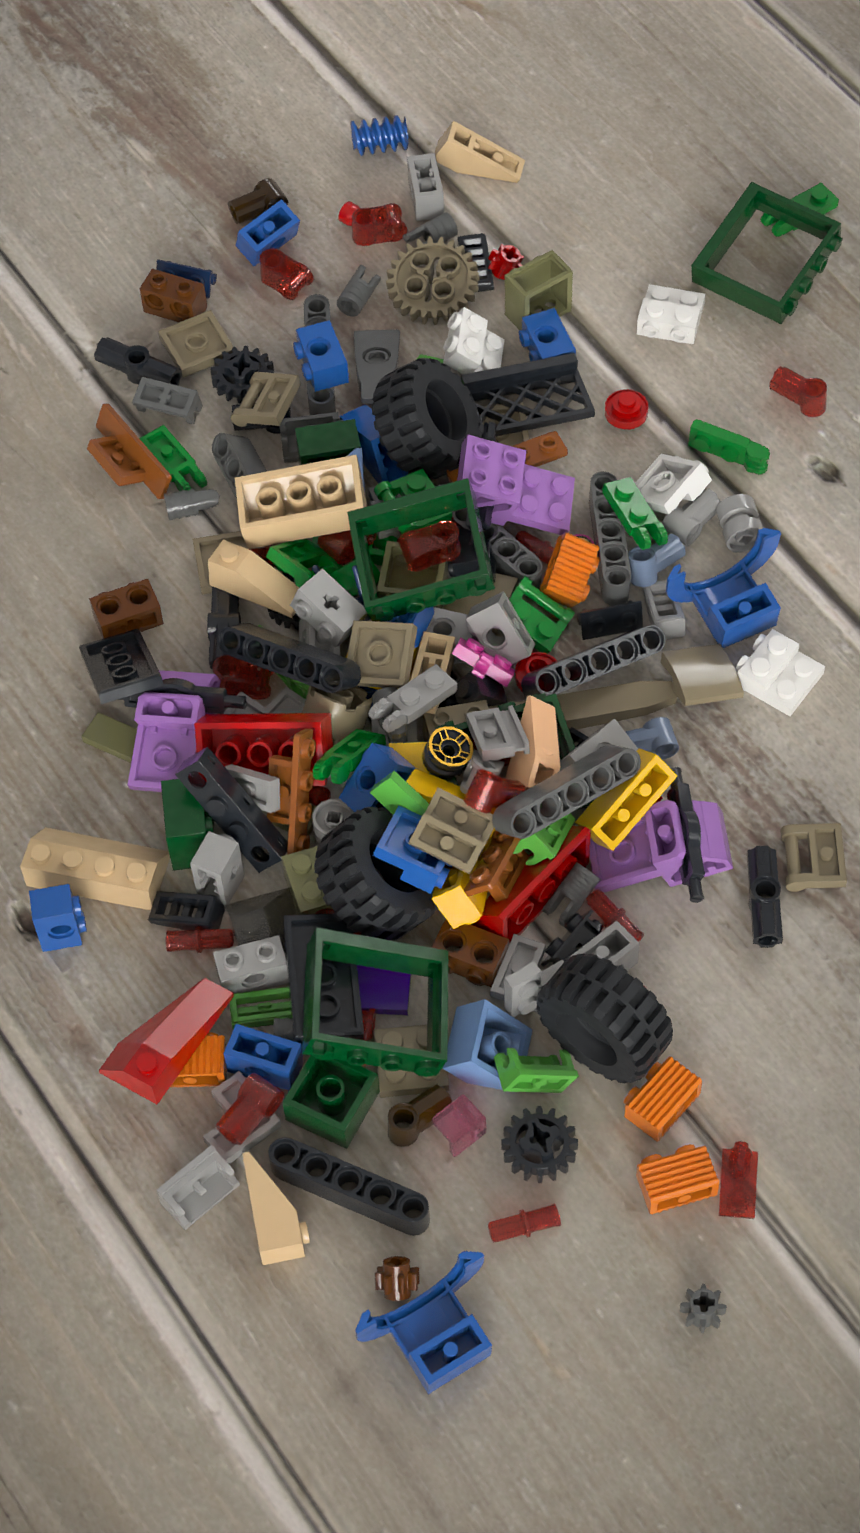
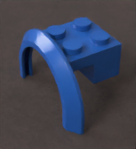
(732, 600)
(435, 1328)

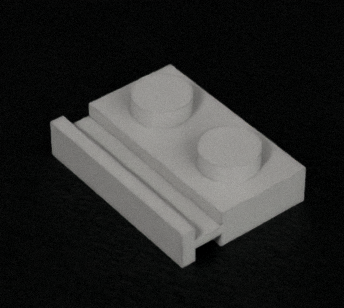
(497, 733)

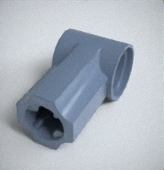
(648, 562)
(656, 737)

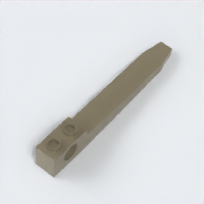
(579, 708)

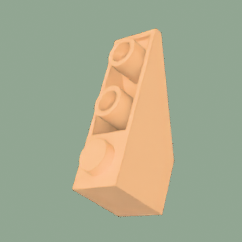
(541, 731)

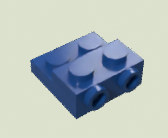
(419, 867)

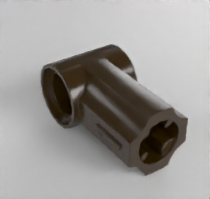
(256, 202)
(417, 1113)

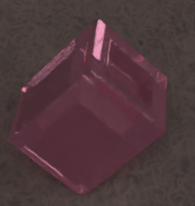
(460, 1124)

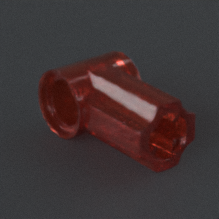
(808, 393)
(491, 791)
(254, 1101)

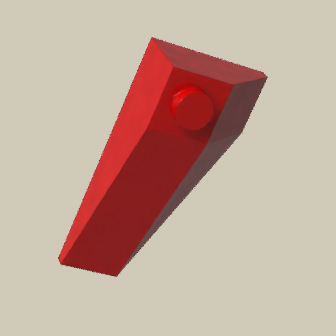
(162, 1046)

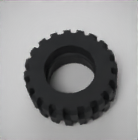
(424, 416)
(355, 887)
(604, 1018)

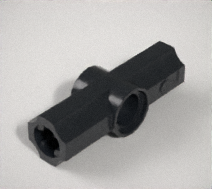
(135, 362)
(223, 614)
(764, 912)

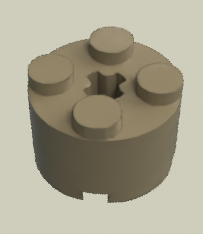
(347, 709)

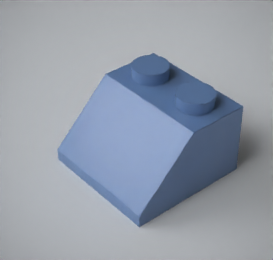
(477, 1036)

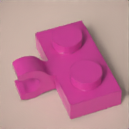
(483, 663)

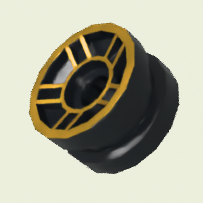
(451, 741)

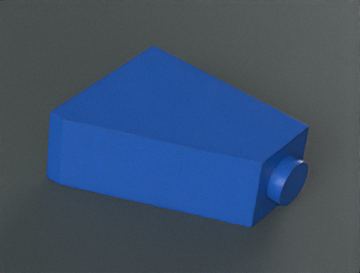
(374, 454)

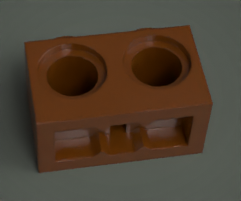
(172, 296)
(126, 609)
(473, 945)

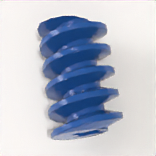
(379, 135)

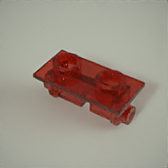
(738, 1181)

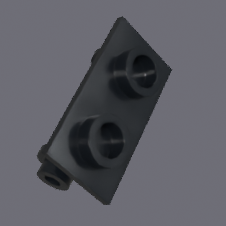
(610, 620)
(580, 932)

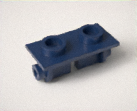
(192, 273)

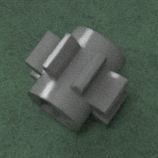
(703, 1297)

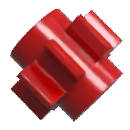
(504, 260)

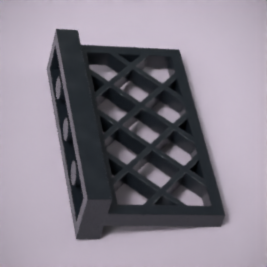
(520, 380)

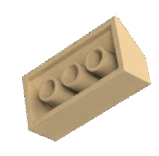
(299, 501)
(95, 867)

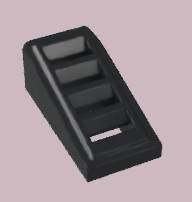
(478, 247)
(208, 913)

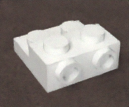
(670, 314)
(470, 344)
(671, 480)
(778, 672)

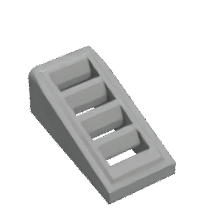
(664, 612)

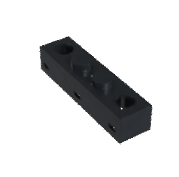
(224, 802)

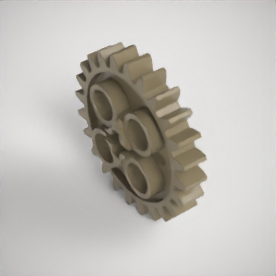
(458, 283)

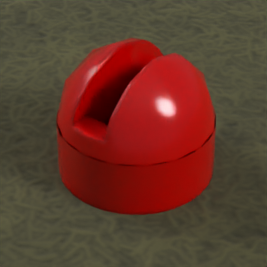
(346, 213)

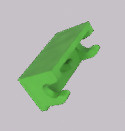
(546, 841)
(535, 1072)

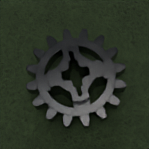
(234, 371)
(549, 1133)

